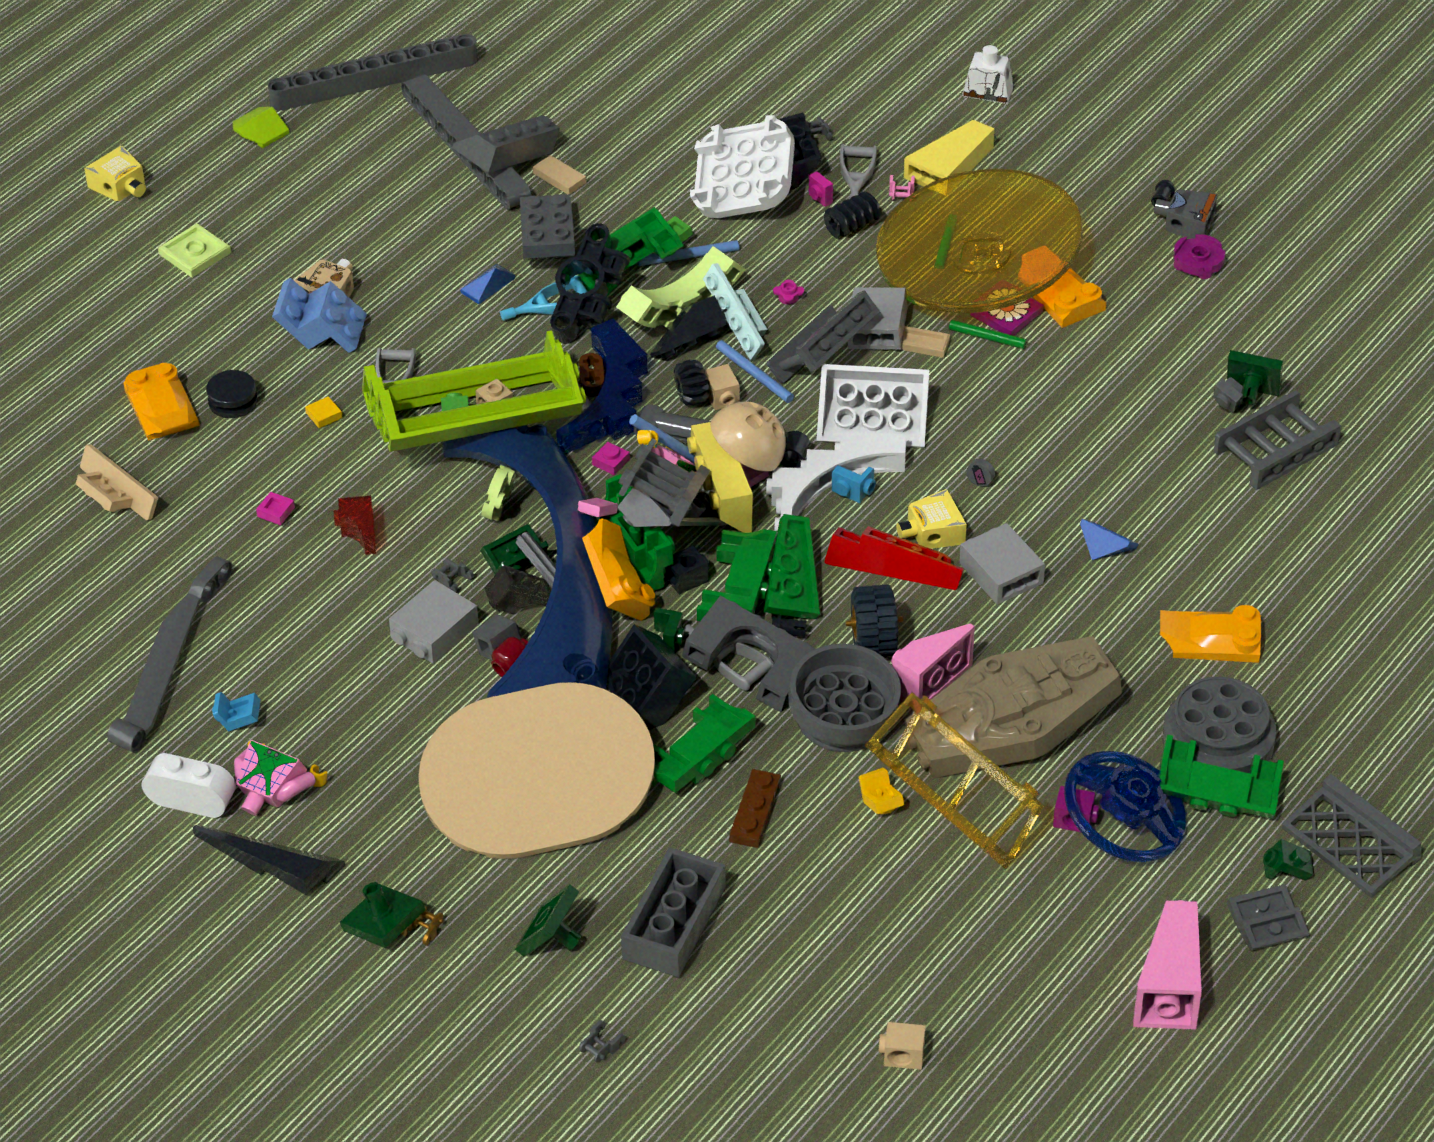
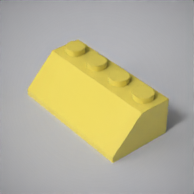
(726, 480)

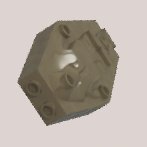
(1018, 704)

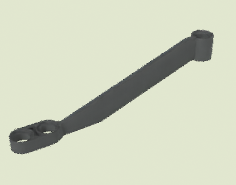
(146, 702)

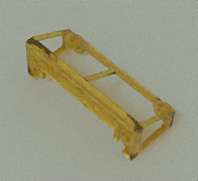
(1025, 793)

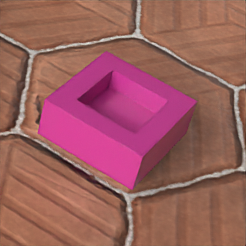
(820, 189)
(610, 458)
(275, 508)

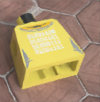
(116, 175)
(934, 522)

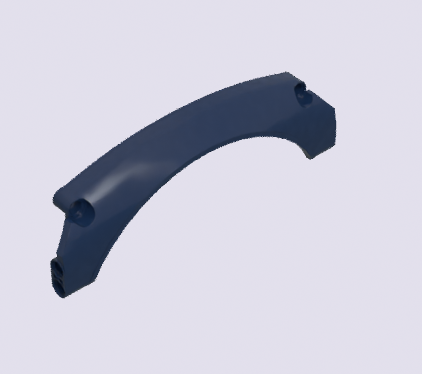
(576, 626)

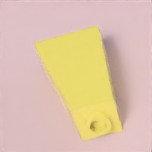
(950, 154)

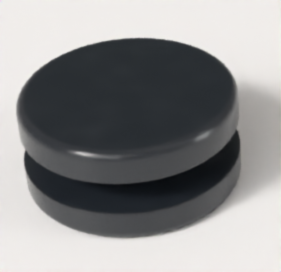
(231, 393)

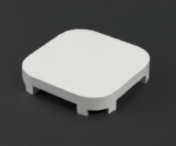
(743, 168)

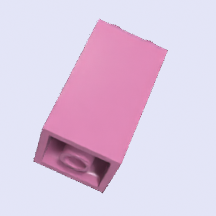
(1171, 975)

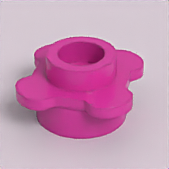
(788, 292)

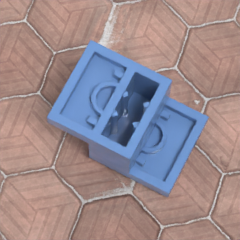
(319, 315)

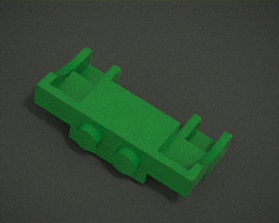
(638, 240)
(646, 547)
(749, 571)
(704, 745)
(1216, 786)

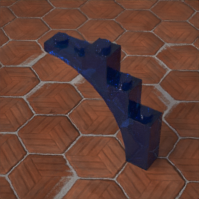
(622, 389)

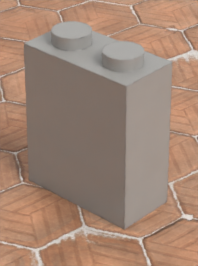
(887, 326)
(1002, 563)
(433, 621)

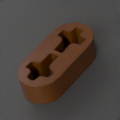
(587, 374)

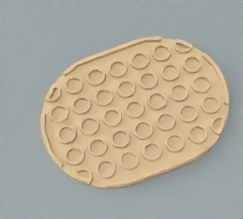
(536, 770)

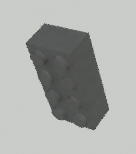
(673, 912)

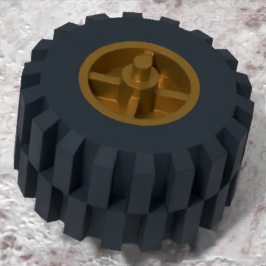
(875, 619)

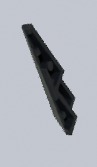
(292, 866)

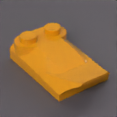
(1071, 299)
(160, 401)
(615, 573)
(1213, 634)

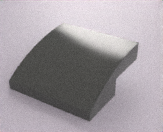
(1267, 917)

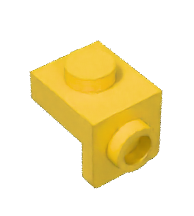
(878, 792)

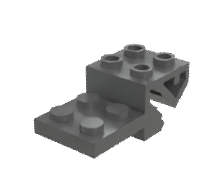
(547, 227)

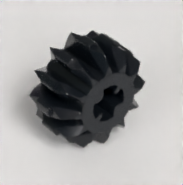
(691, 382)

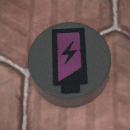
(980, 472)

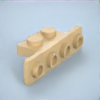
(113, 485)

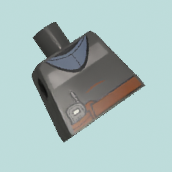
(1188, 212)

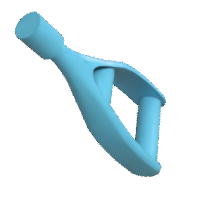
(539, 303)

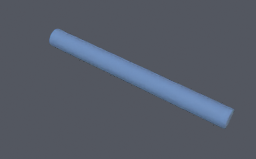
(690, 253)
(754, 371)
(663, 437)

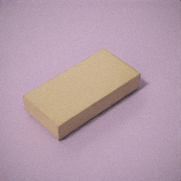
(559, 174)
(925, 341)

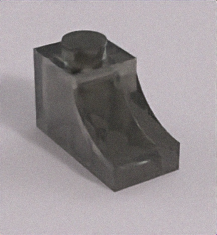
(516, 589)

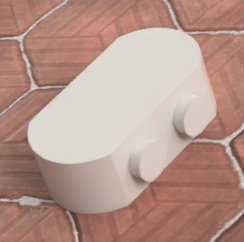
(188, 785)

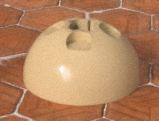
(750, 435)

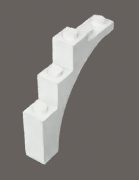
(856, 451)

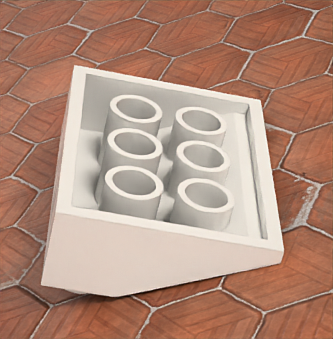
(873, 402)

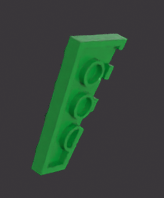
(792, 574)

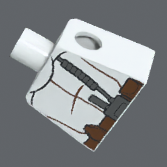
(989, 77)

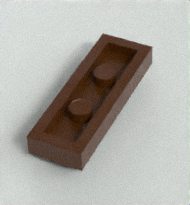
(755, 808)

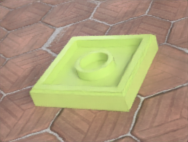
(194, 250)

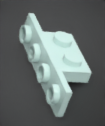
(738, 311)

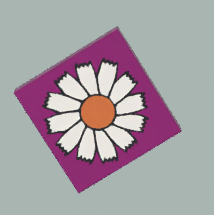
(1012, 318)

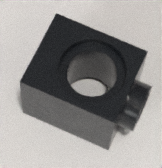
(687, 570)

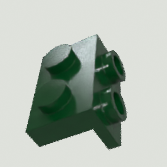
(506, 551)

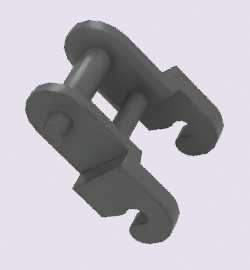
(823, 127)
(458, 569)
(609, 1047)

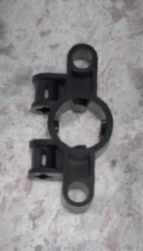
(590, 307)

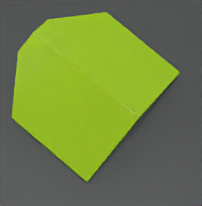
(261, 126)

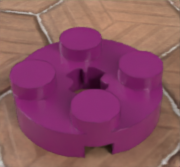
(1187, 258)

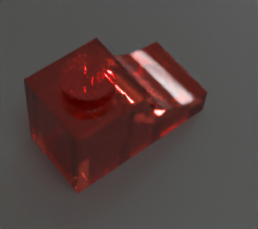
(357, 521)

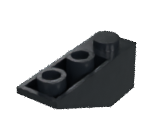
(692, 322)

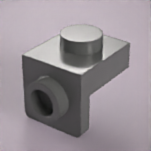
(1228, 394)

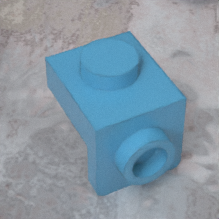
(852, 484)
(236, 712)

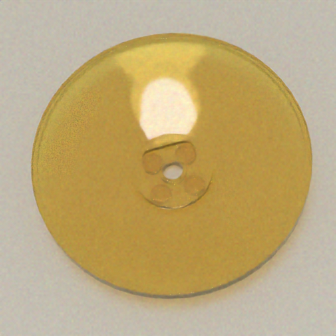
(942, 229)

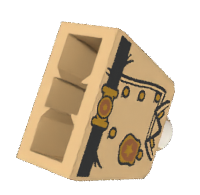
(326, 271)

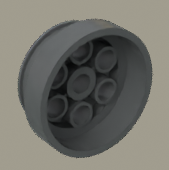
(843, 695)
(1225, 720)

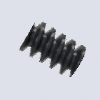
(852, 214)

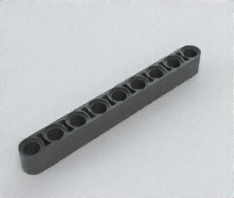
(372, 72)
(453, 127)

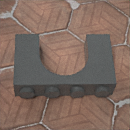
(731, 624)

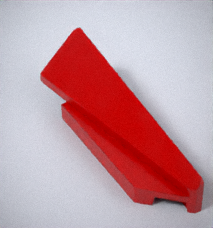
(892, 557)

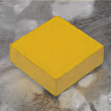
(323, 412)

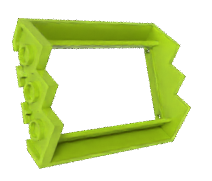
(550, 365)

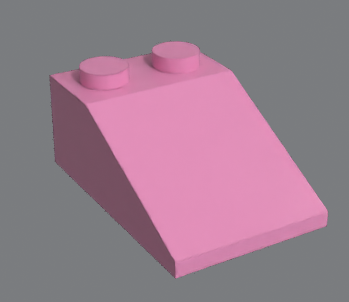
(934, 662)

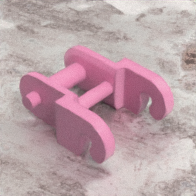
(892, 187)

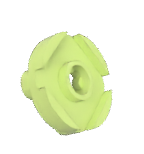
(500, 487)

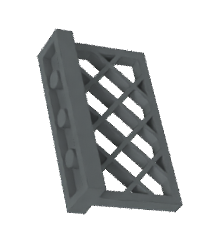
(1373, 824)

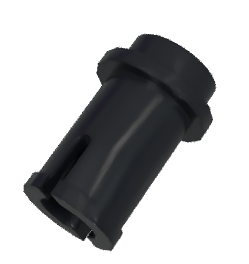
(1164, 190)
(789, 625)

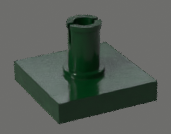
(1255, 374)
(382, 914)
(549, 923)

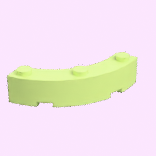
(665, 303)

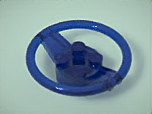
(1130, 796)

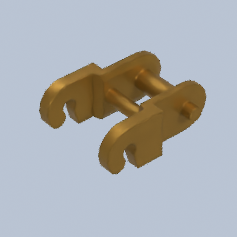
(431, 933)

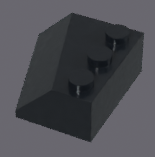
(806, 152)
(648, 676)

